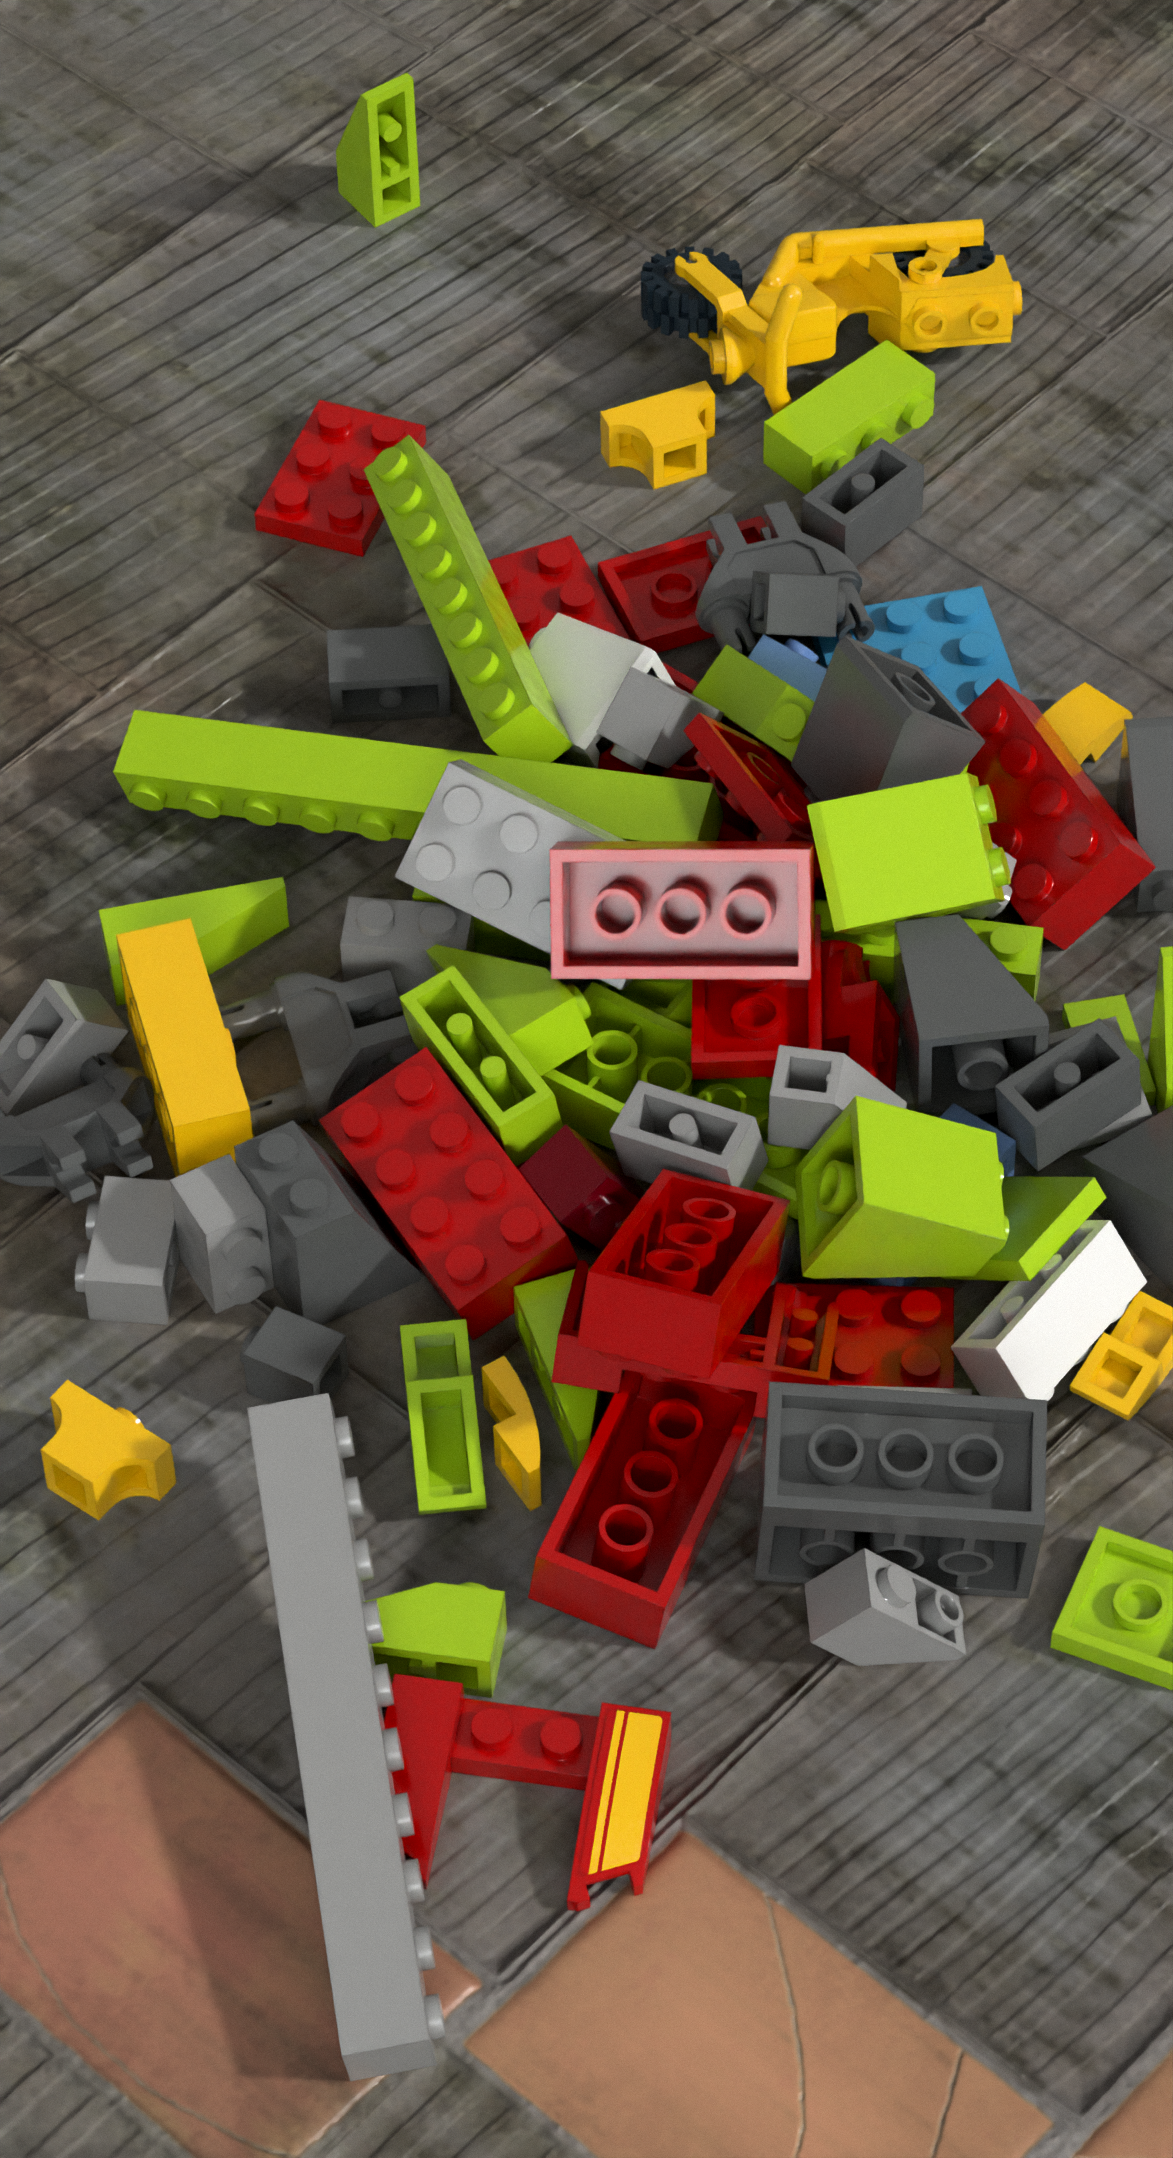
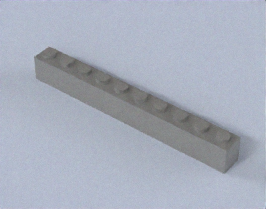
(342, 1740)

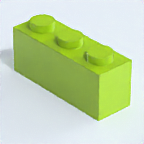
(833, 423)
(482, 1063)

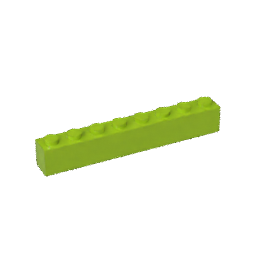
(466, 606)

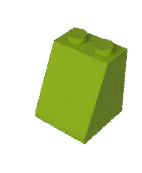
(908, 853)
(899, 1196)

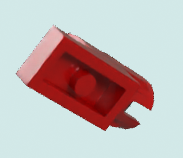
(858, 1012)

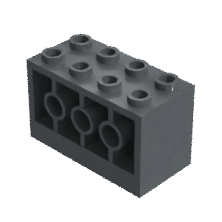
(908, 1474)

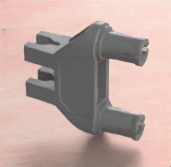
(727, 594)
(341, 1036)
(81, 1131)

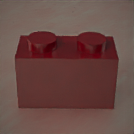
(582, 1186)

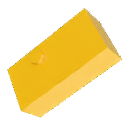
(183, 1045)

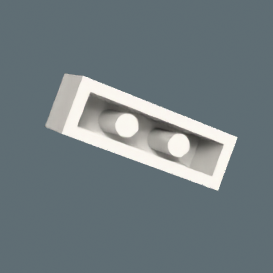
(1049, 1324)

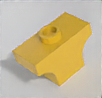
(661, 434)
(102, 1454)

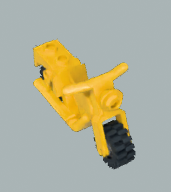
(921, 297)

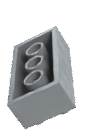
(489, 852)

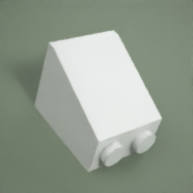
(584, 674)

